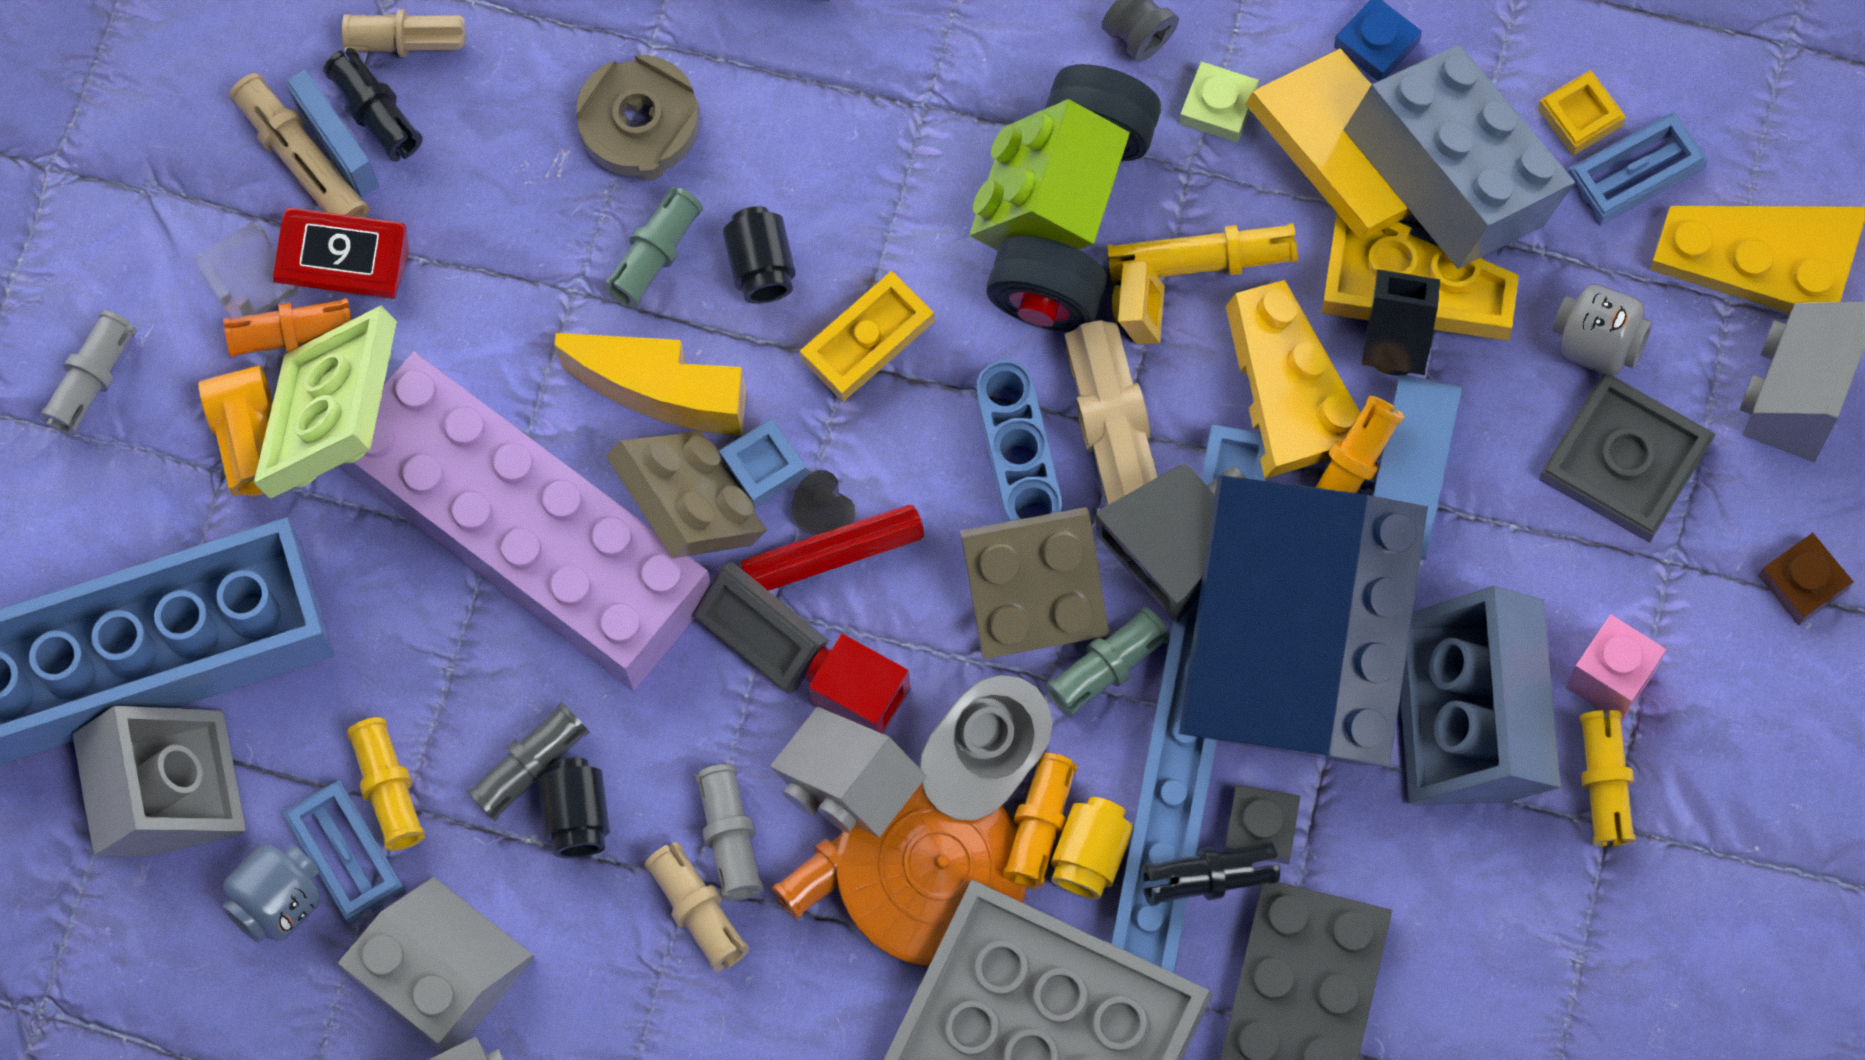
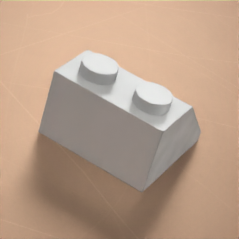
(1807, 376)
(157, 780)
(435, 964)

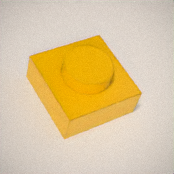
(1139, 303)

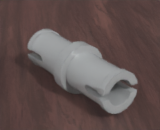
(88, 372)
(728, 832)

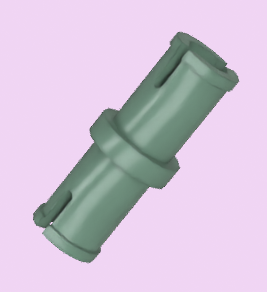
(653, 247)
(1107, 662)

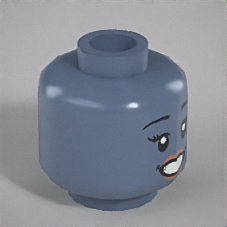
(271, 892)

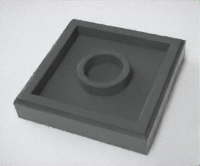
(1627, 457)

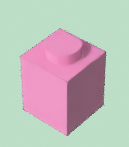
(1616, 667)

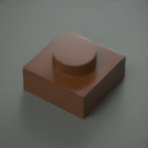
(1806, 578)

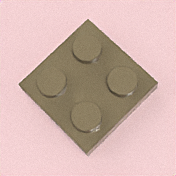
(686, 493)
(1035, 583)

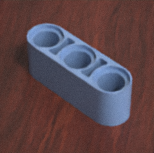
(1016, 427)
(1419, 447)

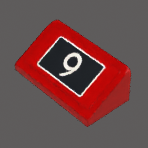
(341, 253)

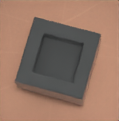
(1261, 817)

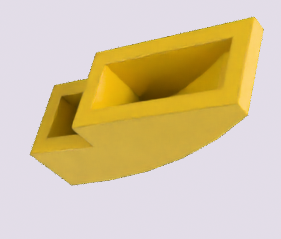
(656, 380)

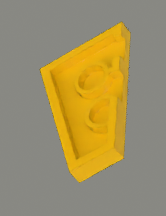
(1762, 251)
(1471, 299)

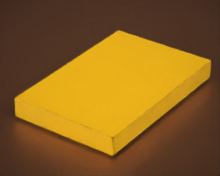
(1308, 119)

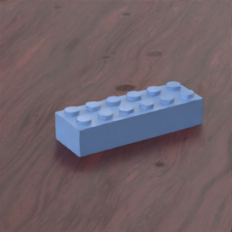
(158, 636)

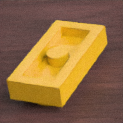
(867, 336)

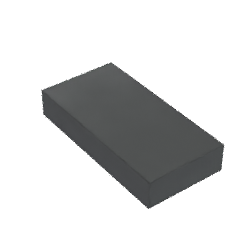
(759, 627)

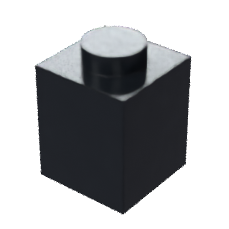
(1400, 323)

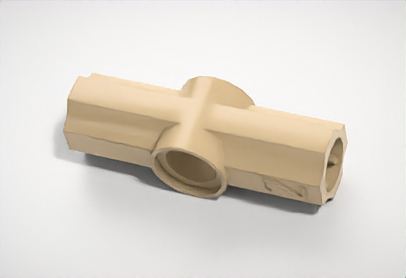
(1110, 409)

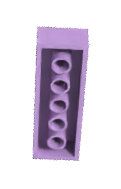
(528, 523)

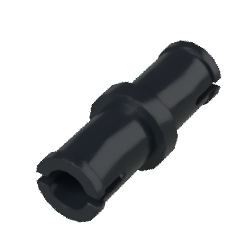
(372, 104)
(1210, 873)

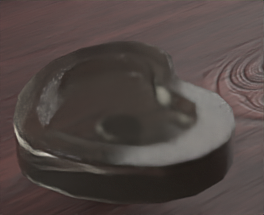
(820, 505)

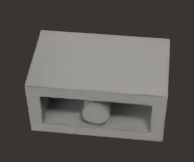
(846, 773)

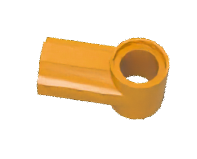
(238, 415)

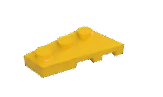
(1292, 381)

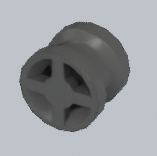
(1140, 25)

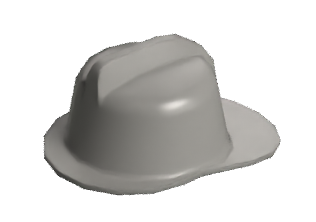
(985, 747)

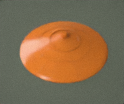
(916, 873)

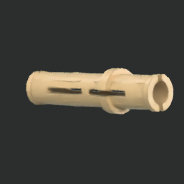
(283, 132)

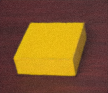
(1581, 113)

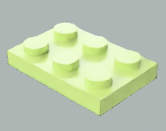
(326, 403)

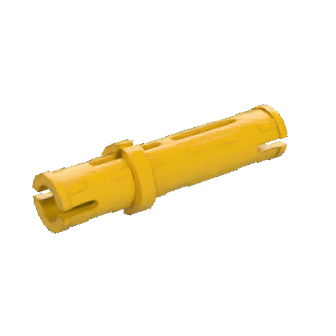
(1208, 252)

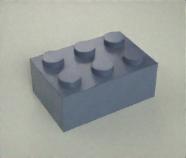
(1458, 155)

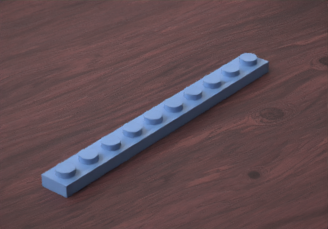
(1176, 764)

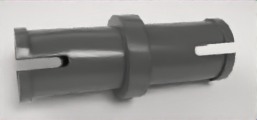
(527, 761)

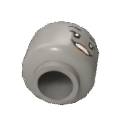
(1602, 329)

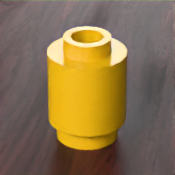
(1091, 847)

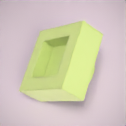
(1218, 102)

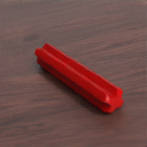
(835, 548)

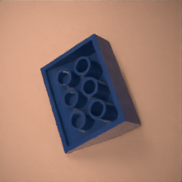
(1303, 620)

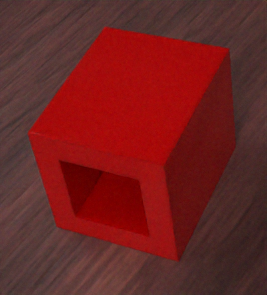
(857, 683)

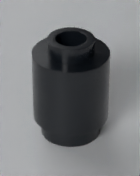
(759, 255)
(574, 808)

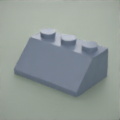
(1479, 701)

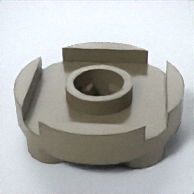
(642, 149)

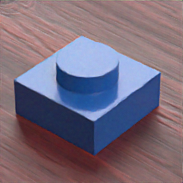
(1378, 39)

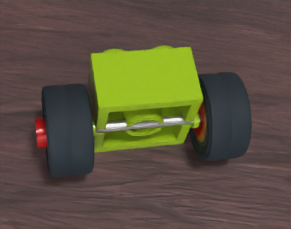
(1052, 192)

